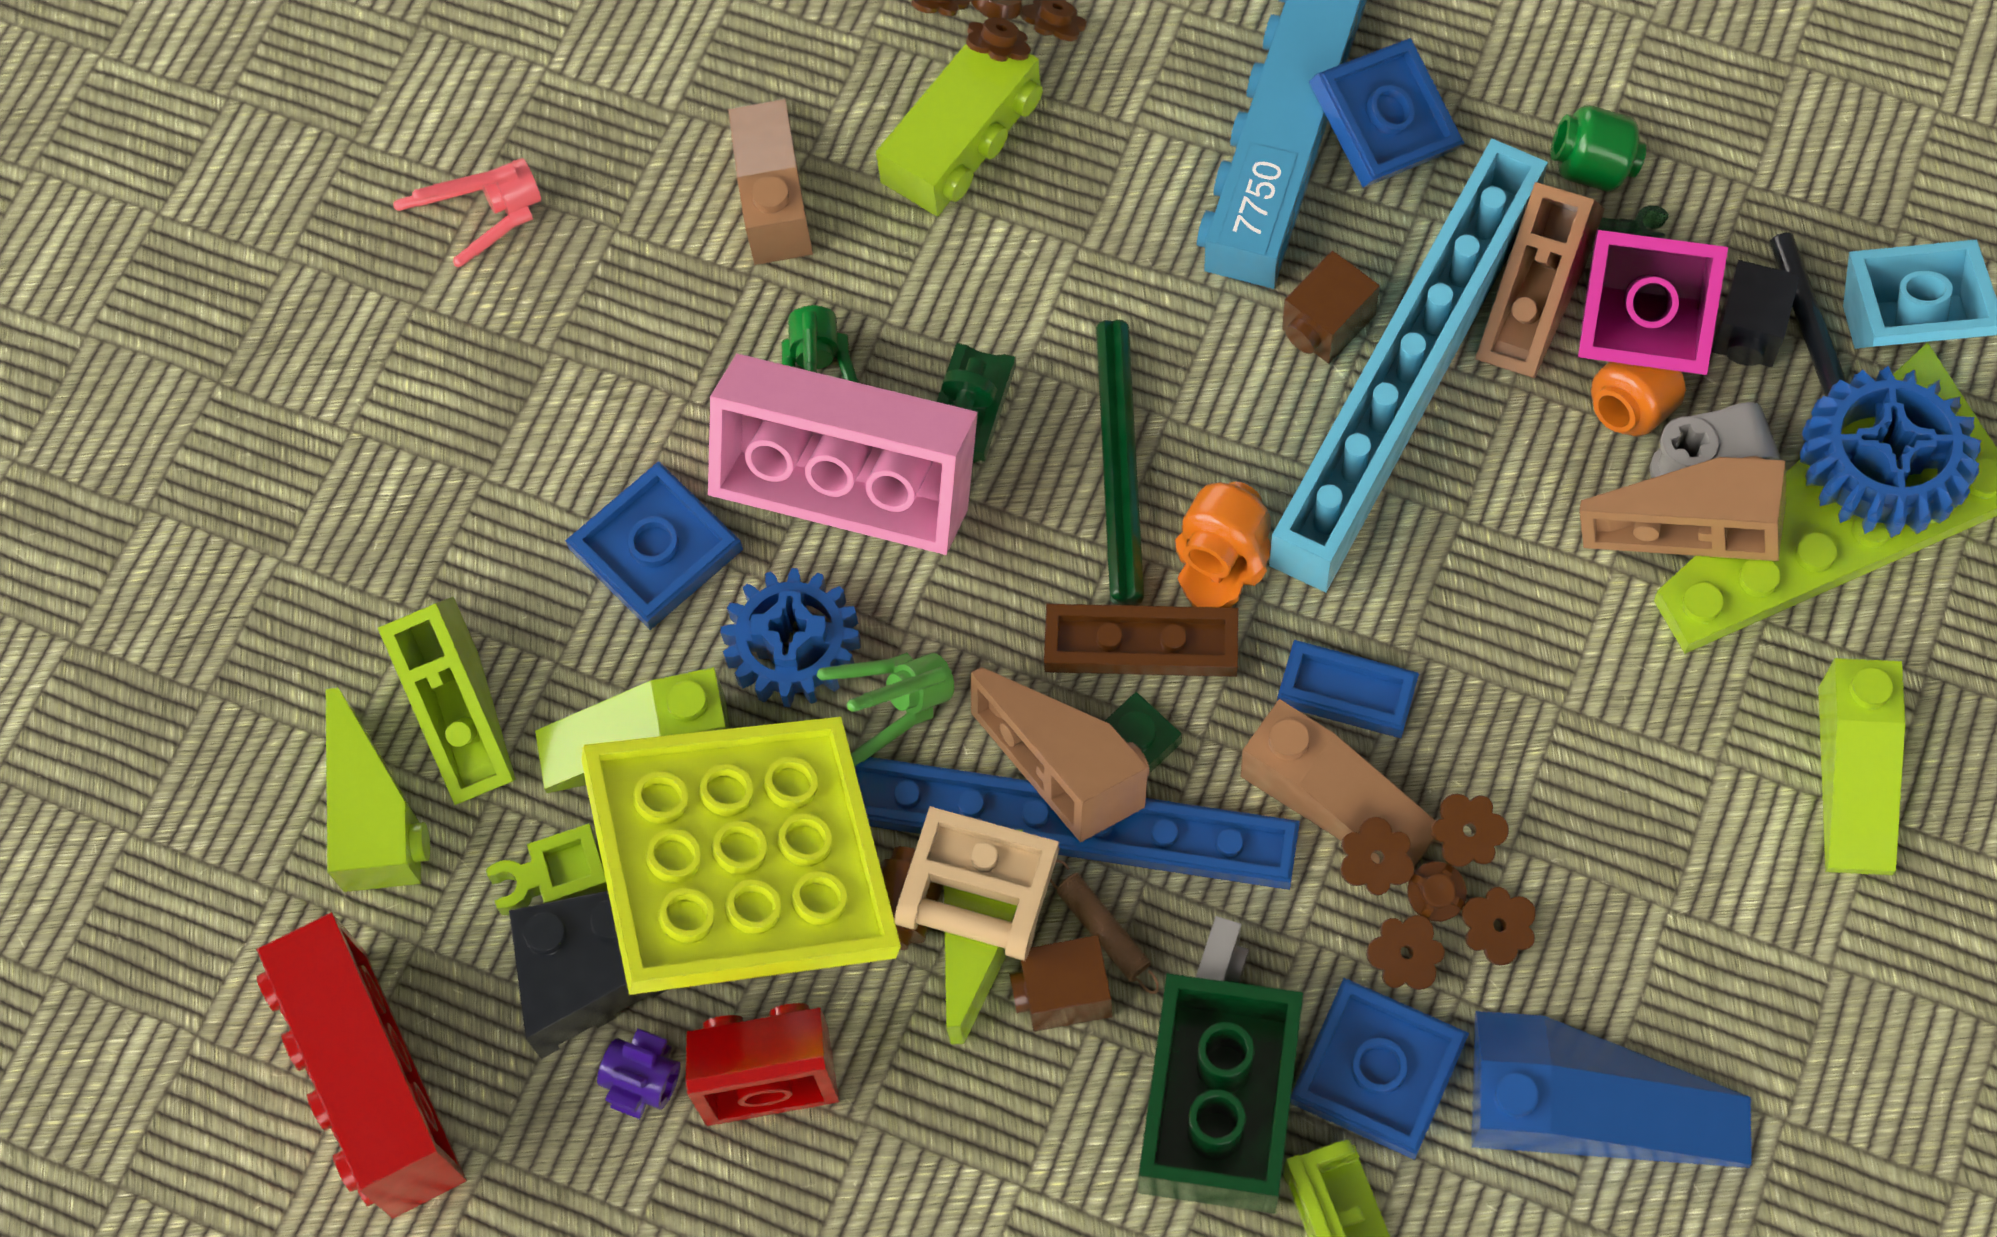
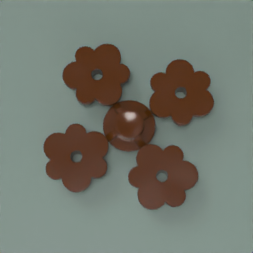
(1003, 38)
(1437, 891)

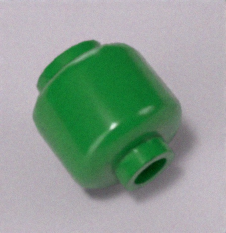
(1598, 148)

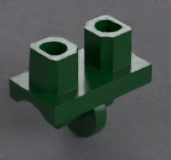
(981, 385)

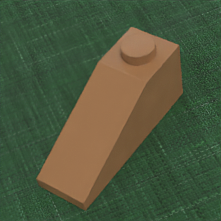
(769, 182)
(1539, 278)
(1700, 510)
(1064, 753)
(1328, 780)

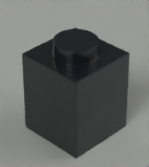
(1755, 314)

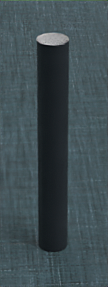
(1809, 313)

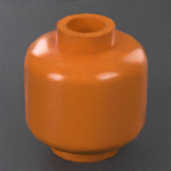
(1636, 397)

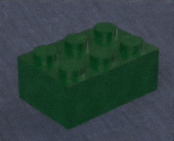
(1220, 1093)

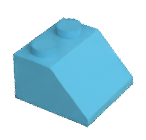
(1919, 294)

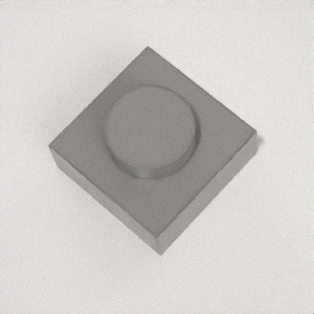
(1223, 956)

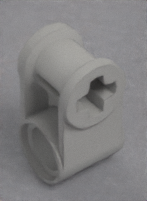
(1729, 432)

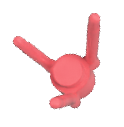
(505, 187)

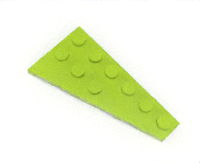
(1817, 551)

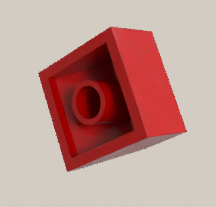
(760, 1064)

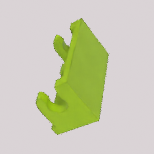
(1334, 1193)

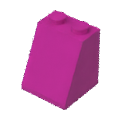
(1652, 302)

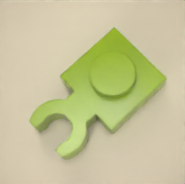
(559, 869)

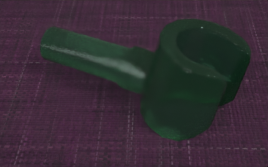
(1649, 216)

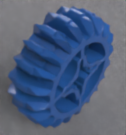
(1914, 429)

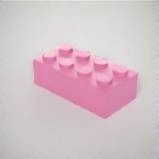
(841, 453)

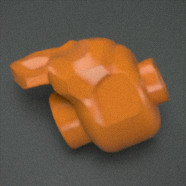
(1223, 544)

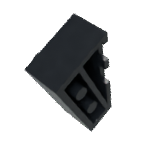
(568, 969)

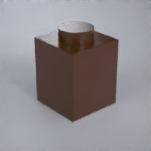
(1329, 307)
(1063, 984)

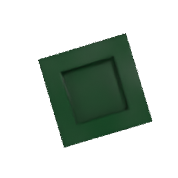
(1144, 726)

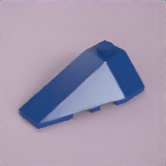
(1584, 1096)

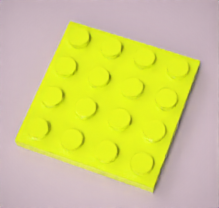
(737, 854)

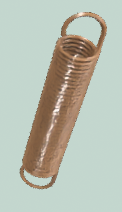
(1101, 922)

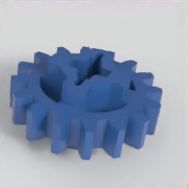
(767, 624)

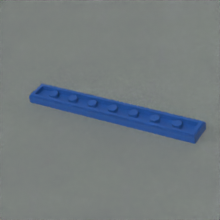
(1157, 837)

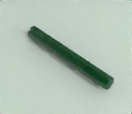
(1119, 463)

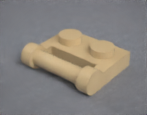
(981, 861)

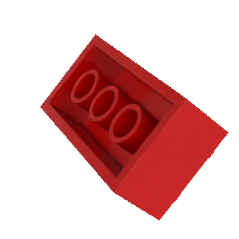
(359, 1066)

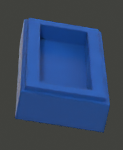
(1348, 688)

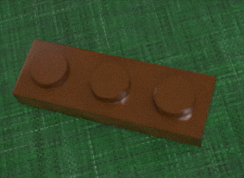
(1141, 640)

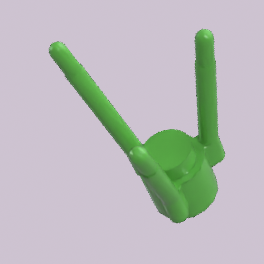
(912, 686)

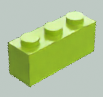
(957, 127)

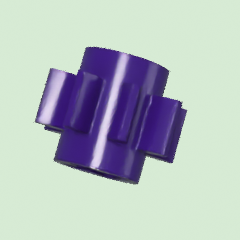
(638, 1073)

